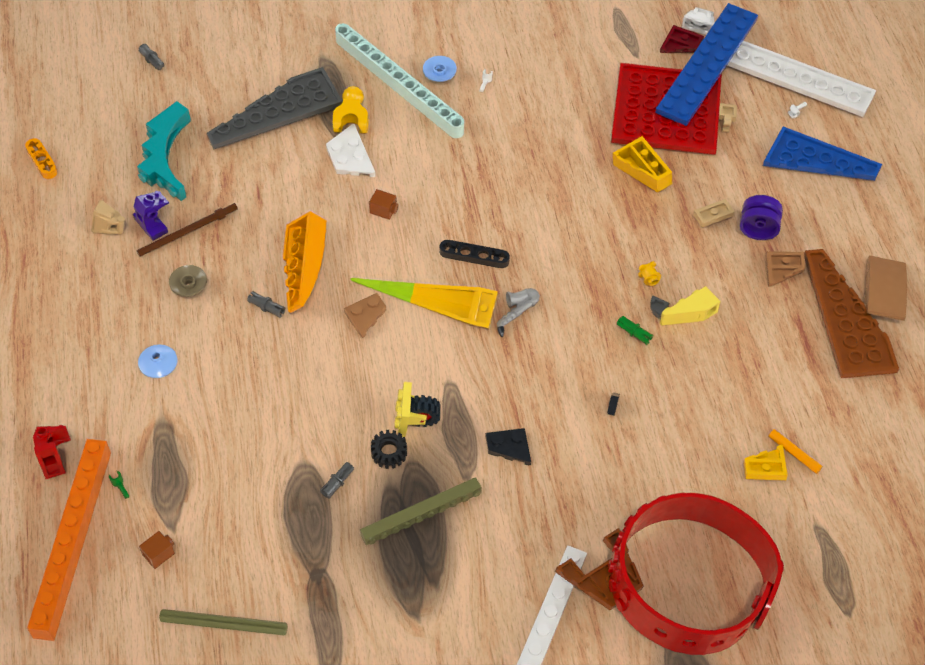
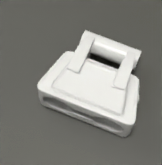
(698, 20)

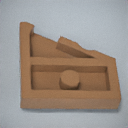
(365, 313)

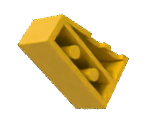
(643, 164)

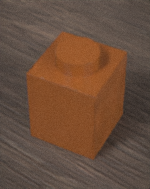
(383, 204)
(157, 549)

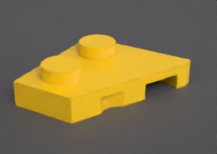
(766, 465)

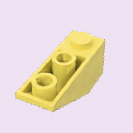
(695, 308)

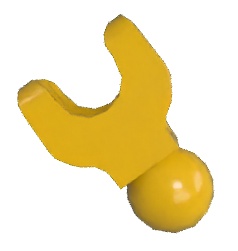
(351, 111)

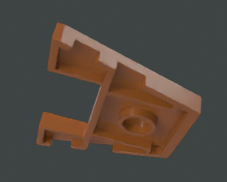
(597, 581)

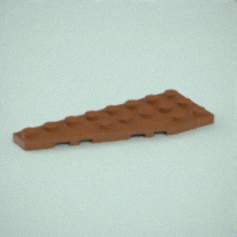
(854, 335)

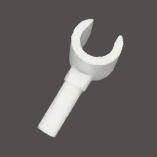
(486, 78)
(795, 110)

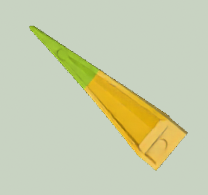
(460, 303)

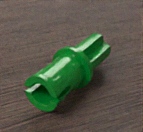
(634, 330)

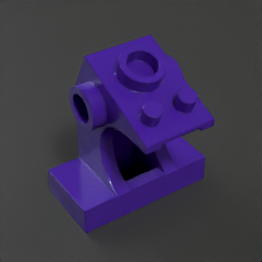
(146, 214)

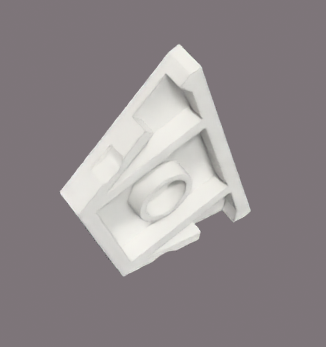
(349, 153)

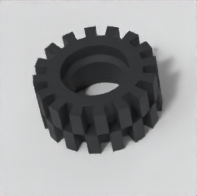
(389, 439)

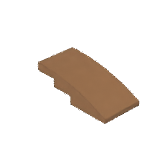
(886, 288)

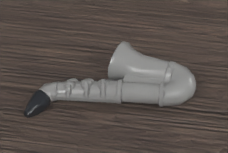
(523, 301)

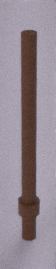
(219, 214)

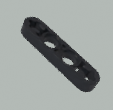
(474, 250)

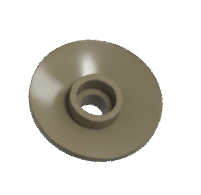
(187, 275)

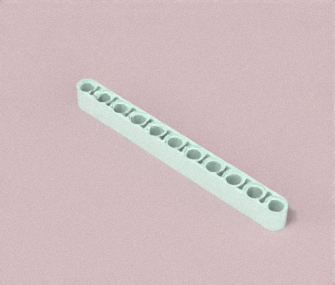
(400, 81)

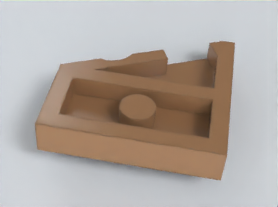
(783, 266)

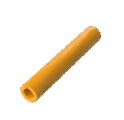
(795, 451)

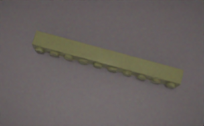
(420, 511)

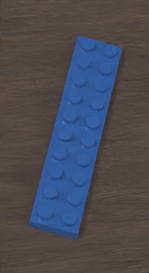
(706, 64)

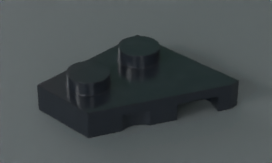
(509, 444)

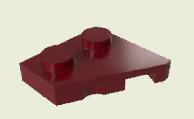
(681, 41)

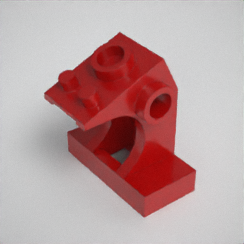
(45, 442)

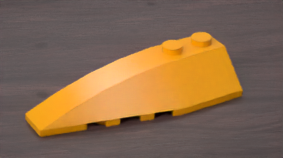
(303, 257)

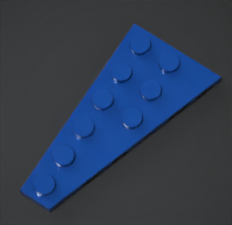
(804, 153)

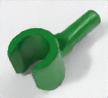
(118, 482)

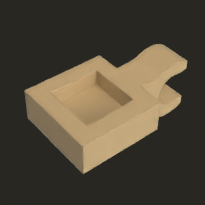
(728, 114)

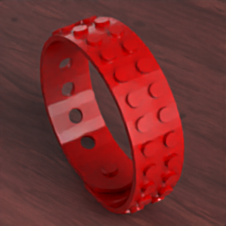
(728, 520)

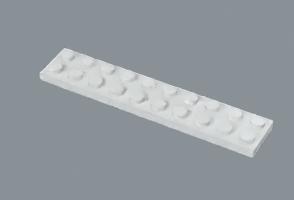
(802, 78)

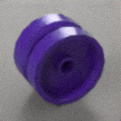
(761, 217)

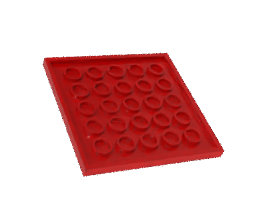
(637, 98)

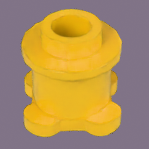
(649, 273)

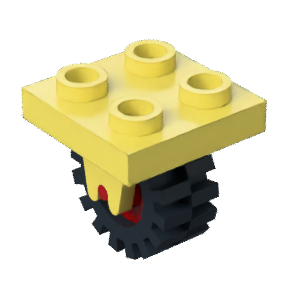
(415, 410)

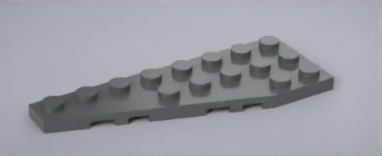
(294, 101)

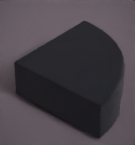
(613, 404)

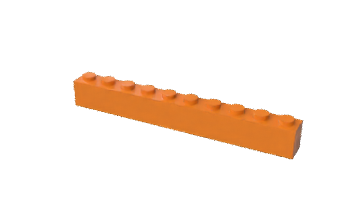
(69, 541)

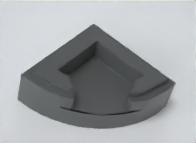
(657, 306)

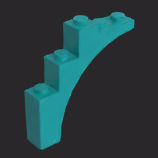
(162, 133)

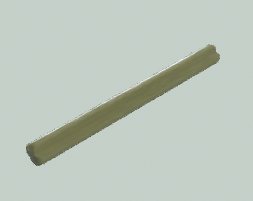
(223, 622)

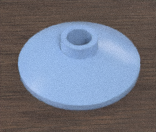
(439, 68)
(157, 367)

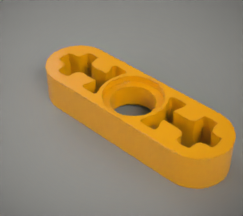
(34, 155)

